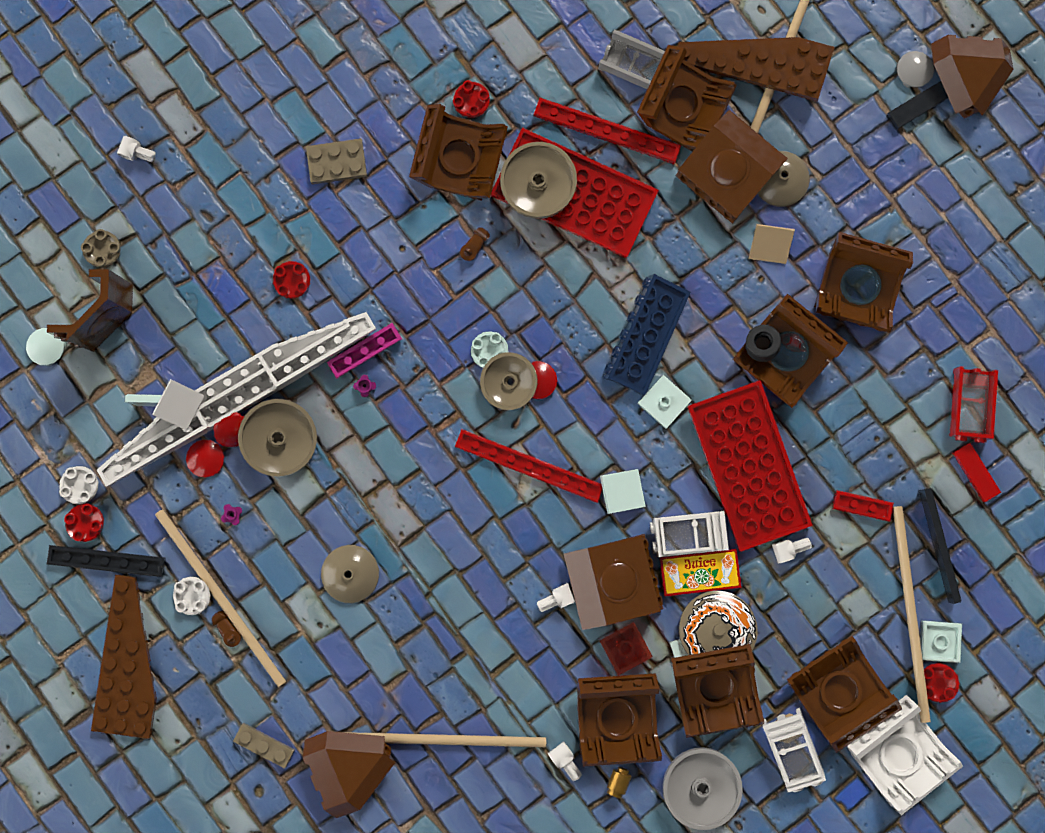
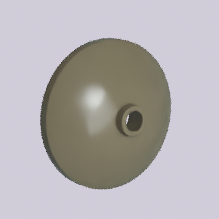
(788, 190)
(495, 381)
(363, 569)

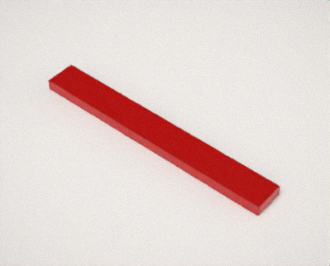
(607, 130)
(529, 465)

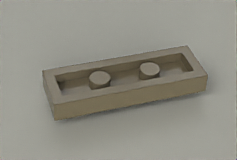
(264, 745)

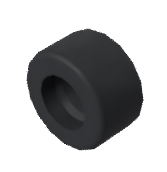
(763, 331)

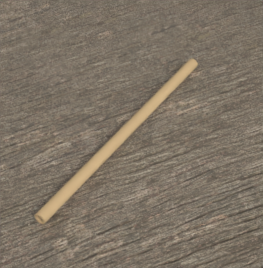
(768, 93)
(220, 598)
(911, 614)
(461, 740)

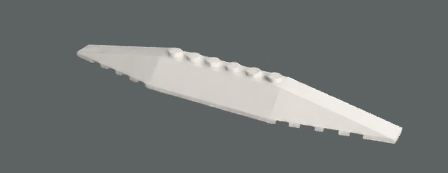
(237, 392)

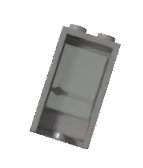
(631, 59)

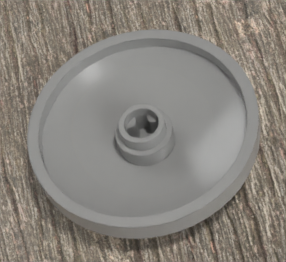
(702, 788)

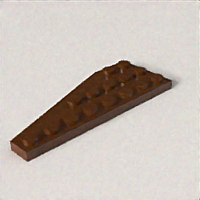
(779, 64)
(125, 685)

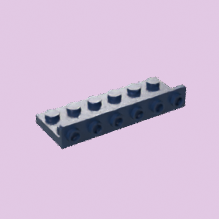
(646, 334)

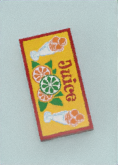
(700, 572)

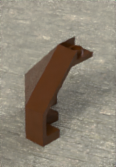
(971, 70)
(346, 768)

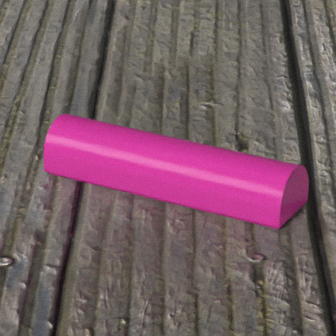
(364, 350)

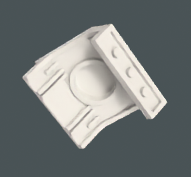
(904, 757)

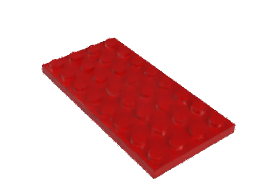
(605, 205)
(749, 465)

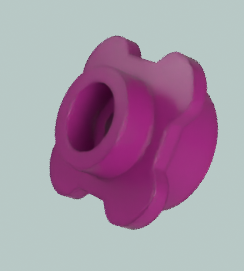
(359, 385)
(236, 514)

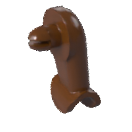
(474, 244)
(227, 630)

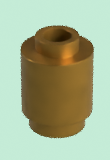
(618, 782)

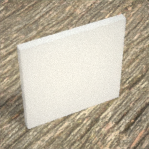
(178, 404)

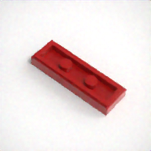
(976, 472)
(862, 505)

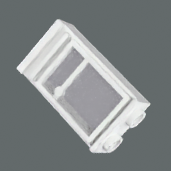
(689, 534)
(794, 752)

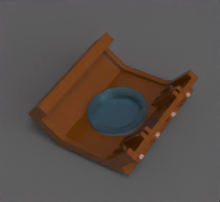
(862, 281)
(793, 368)

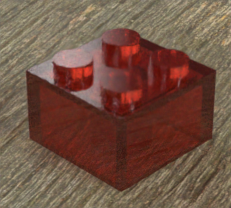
(625, 647)

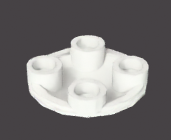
(78, 485)
(191, 596)

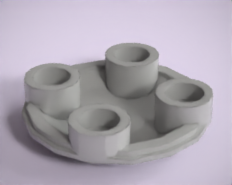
(915, 69)

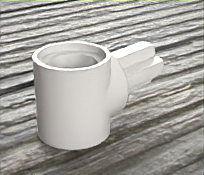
(132, 149)
(787, 550)
(561, 596)
(563, 758)

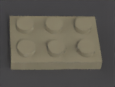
(336, 161)

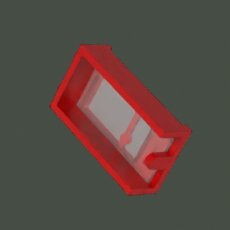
(973, 404)

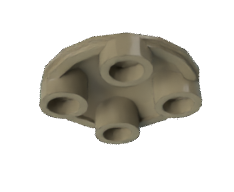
(101, 248)

